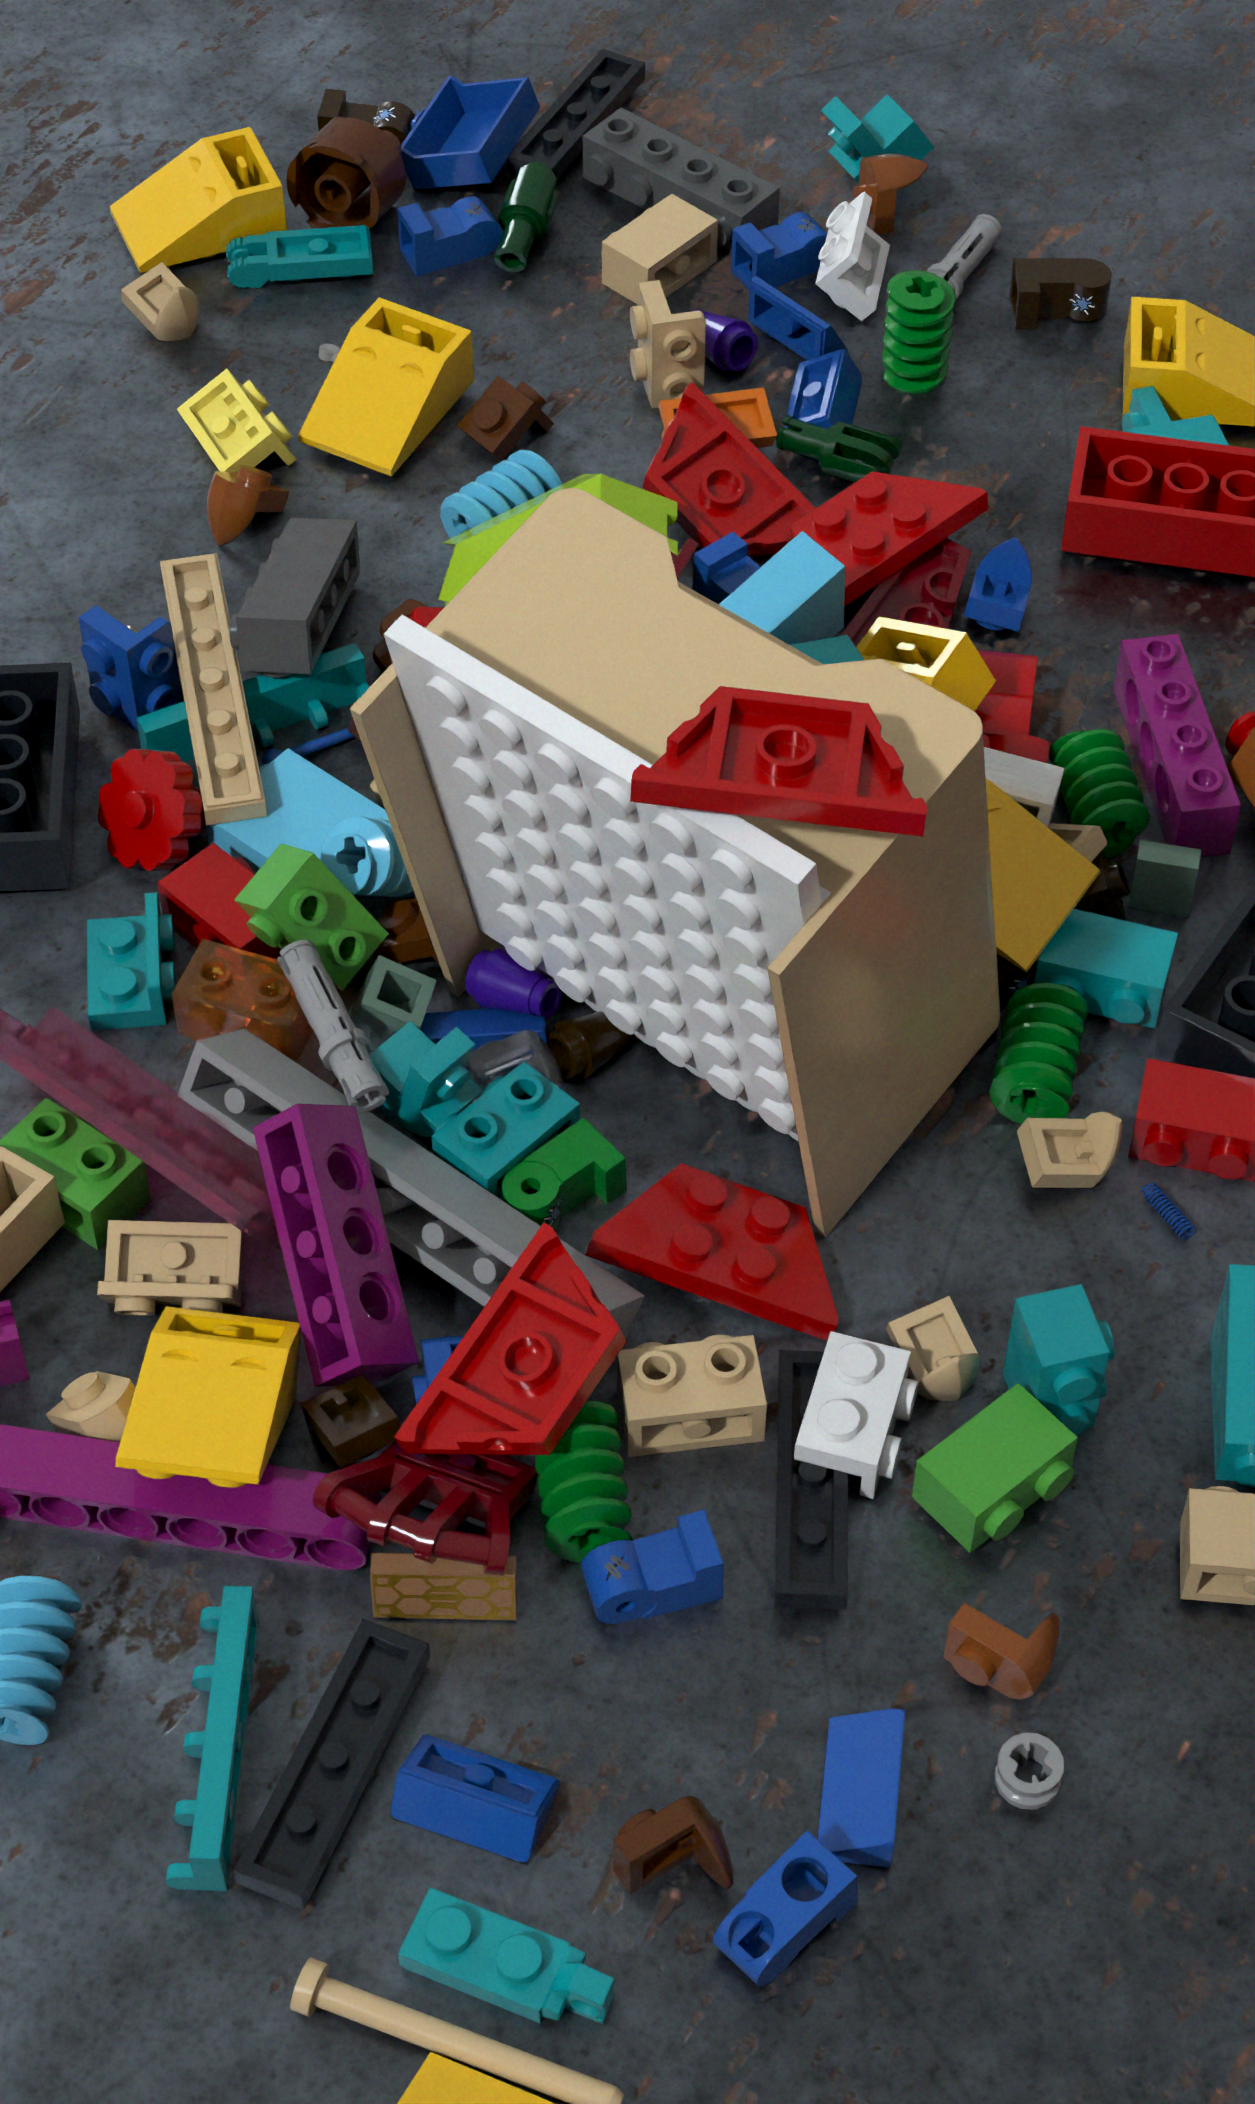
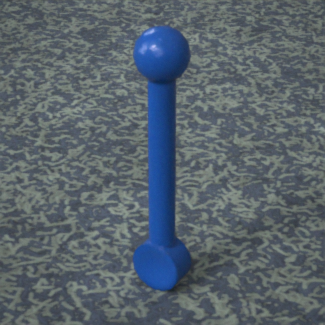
(311, 746)

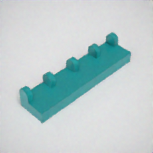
(271, 702)
(220, 1744)

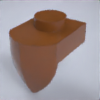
(881, 178)
(236, 499)
(997, 1656)

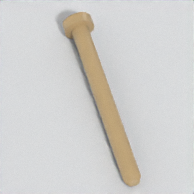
(317, 1989)

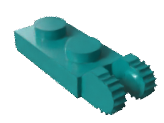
(299, 255)

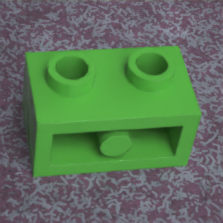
(302, 899)
(92, 1172)
(995, 1468)

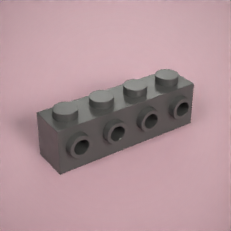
(651, 163)
(297, 597)

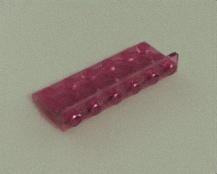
(142, 1117)

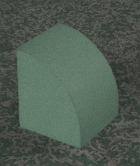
(1164, 878)
(390, 999)

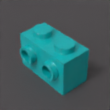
(1111, 964)
(504, 1126)
(1060, 1354)

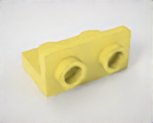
(233, 426)

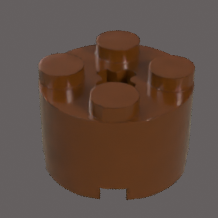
(347, 174)

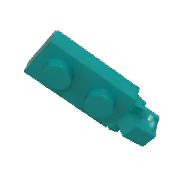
(502, 1961)

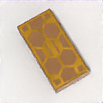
(441, 1590)

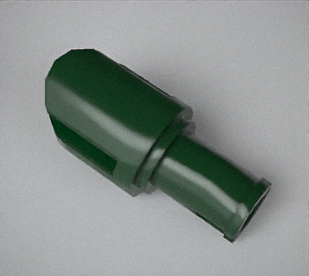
(525, 214)
(842, 449)

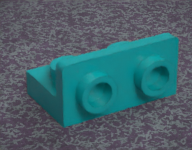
(129, 969)

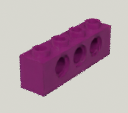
(1176, 745)
(335, 1244)

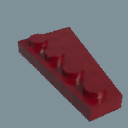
(918, 592)

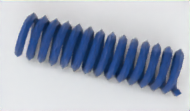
(1170, 1205)

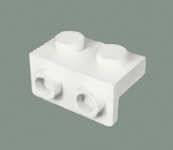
(852, 258)
(855, 1410)

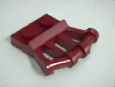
(456, 1486)

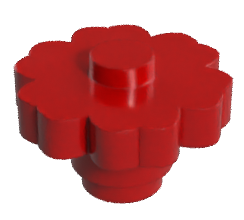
(150, 809)

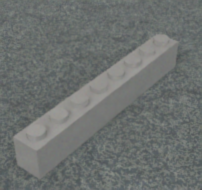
(424, 1201)

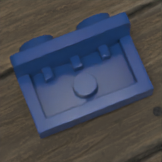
(129, 669)

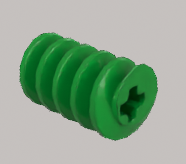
(917, 331)
(1101, 786)
(1038, 1052)
(584, 1485)

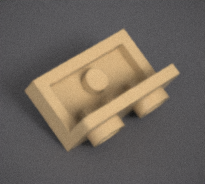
(668, 345)
(172, 1265)

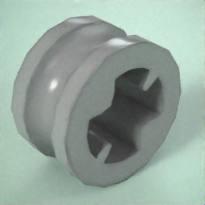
(1025, 1747)

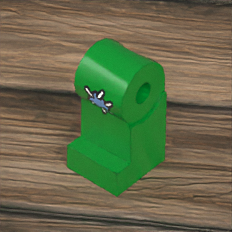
(565, 1175)

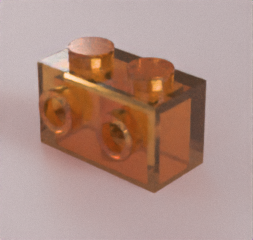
(239, 990)

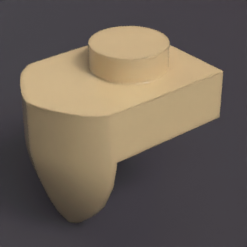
(162, 304)
(1070, 1150)
(940, 1350)
(94, 1406)

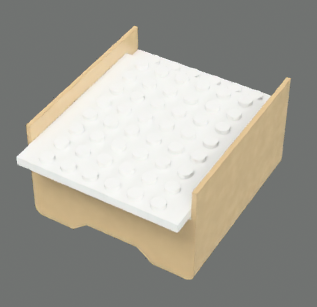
(771, 956)

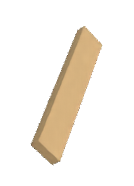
(212, 690)

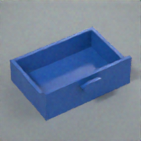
(467, 131)

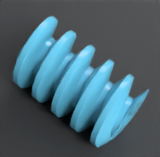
(497, 491)
(366, 858)
(31, 1644)

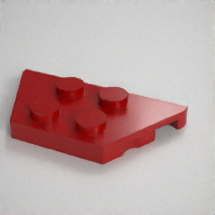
(722, 480)
(888, 524)
(784, 762)
(723, 1247)
(520, 1363)

